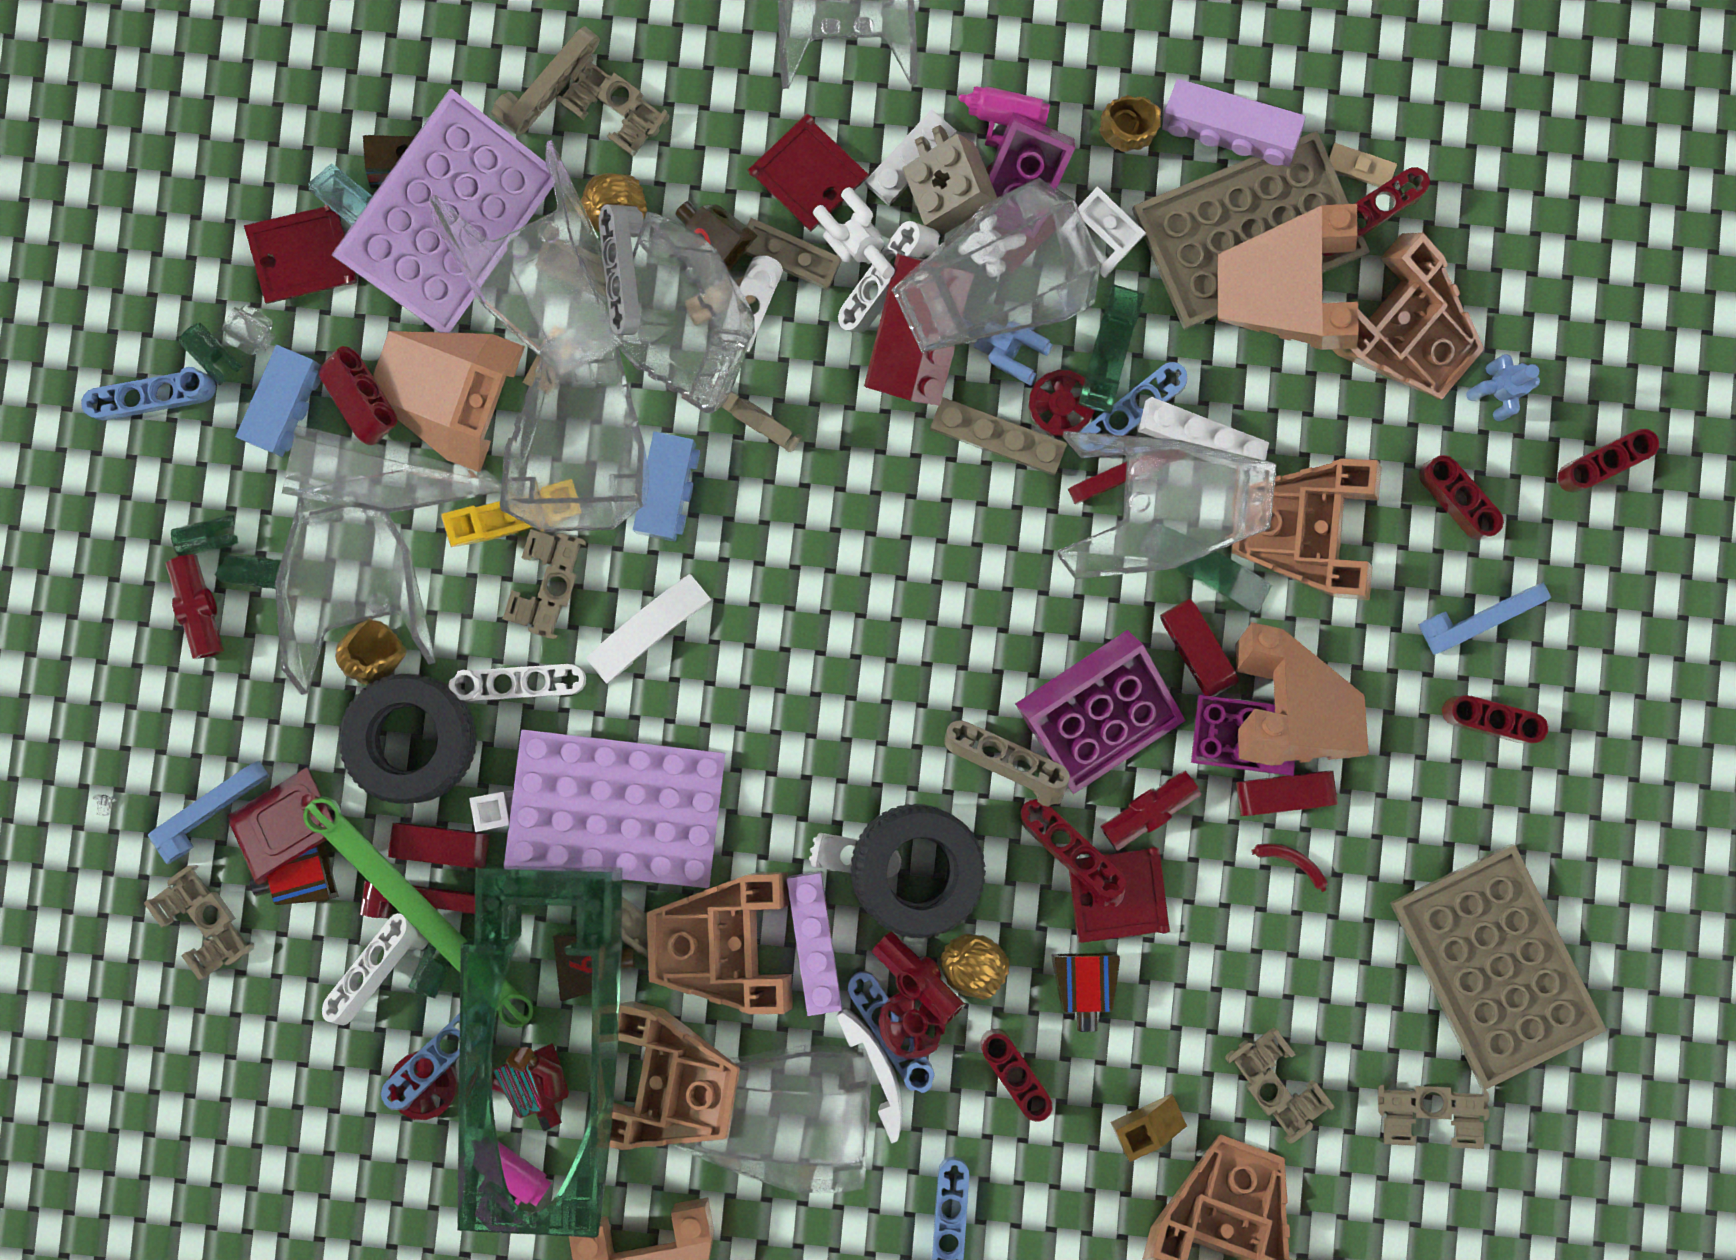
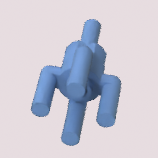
(1005, 348)
(1507, 385)

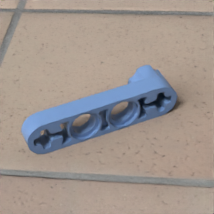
(148, 394)
(1128, 403)
(1442, 634)
(171, 836)
(430, 1051)
(905, 1071)
(951, 1225)

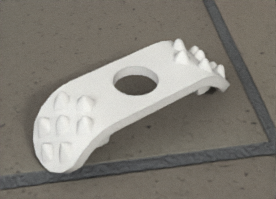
(761, 283)
(828, 850)

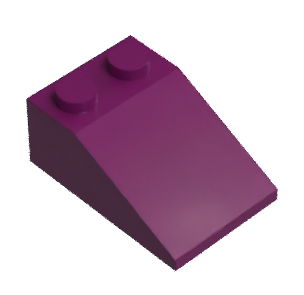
(1027, 153)

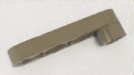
(521, 113)
(1048, 786)

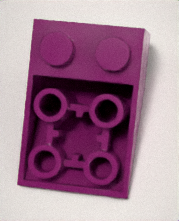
(1217, 735)

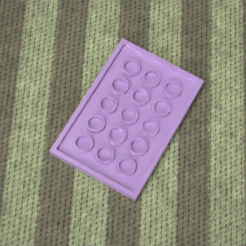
(475, 172)
(615, 807)

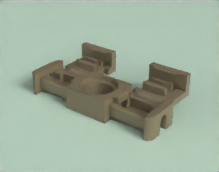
(596, 82)
(761, 422)
(546, 612)
(193, 893)
(1289, 1113)
(1466, 1114)

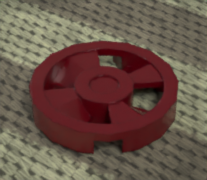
(1059, 404)
(910, 1025)
(423, 1106)

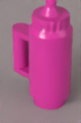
(998, 106)
(522, 1178)

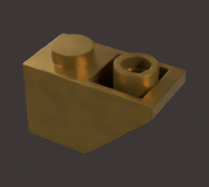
(1149, 1127)

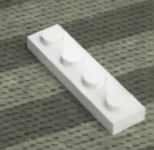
(1172, 422)

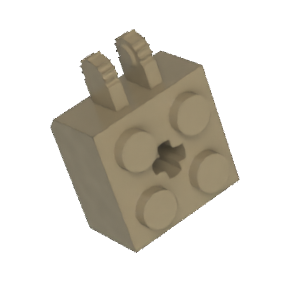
(948, 180)

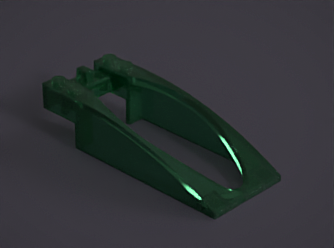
(484, 962)

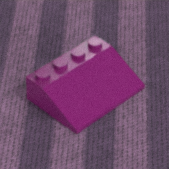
(1101, 710)

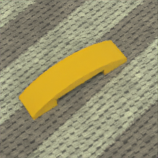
(480, 524)

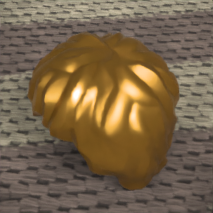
(1130, 123)
(613, 190)
(369, 652)
(974, 966)

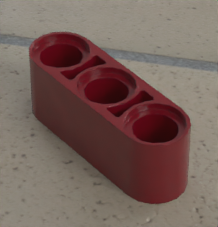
(357, 395)
(1622, 455)
(1477, 501)
(1199, 648)
(1510, 719)
(1286, 793)
(438, 845)
(1022, 1090)

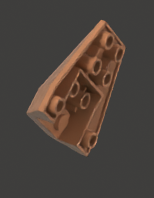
(447, 387)

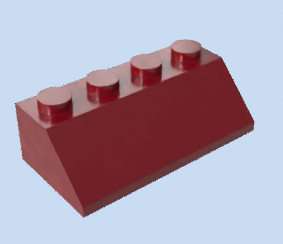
(896, 359)

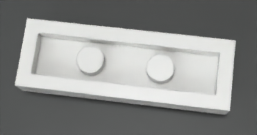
(889, 178)

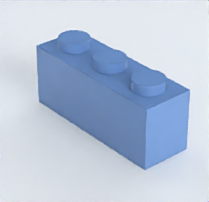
(279, 401)
(668, 488)

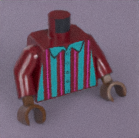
(532, 1083)

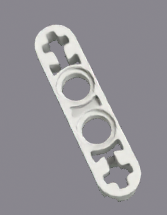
(915, 241)
(519, 679)
(395, 939)

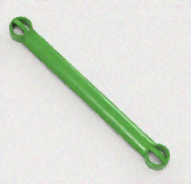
(404, 897)

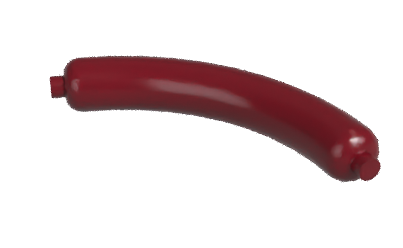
(1294, 857)

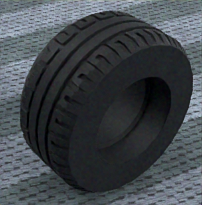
(362, 731)
(954, 898)

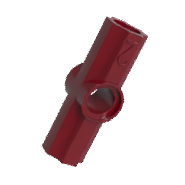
(194, 606)
(1150, 810)
(918, 978)

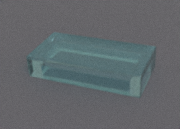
(340, 193)

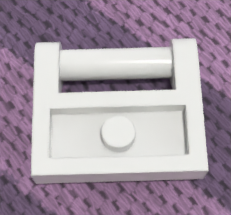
(1112, 226)

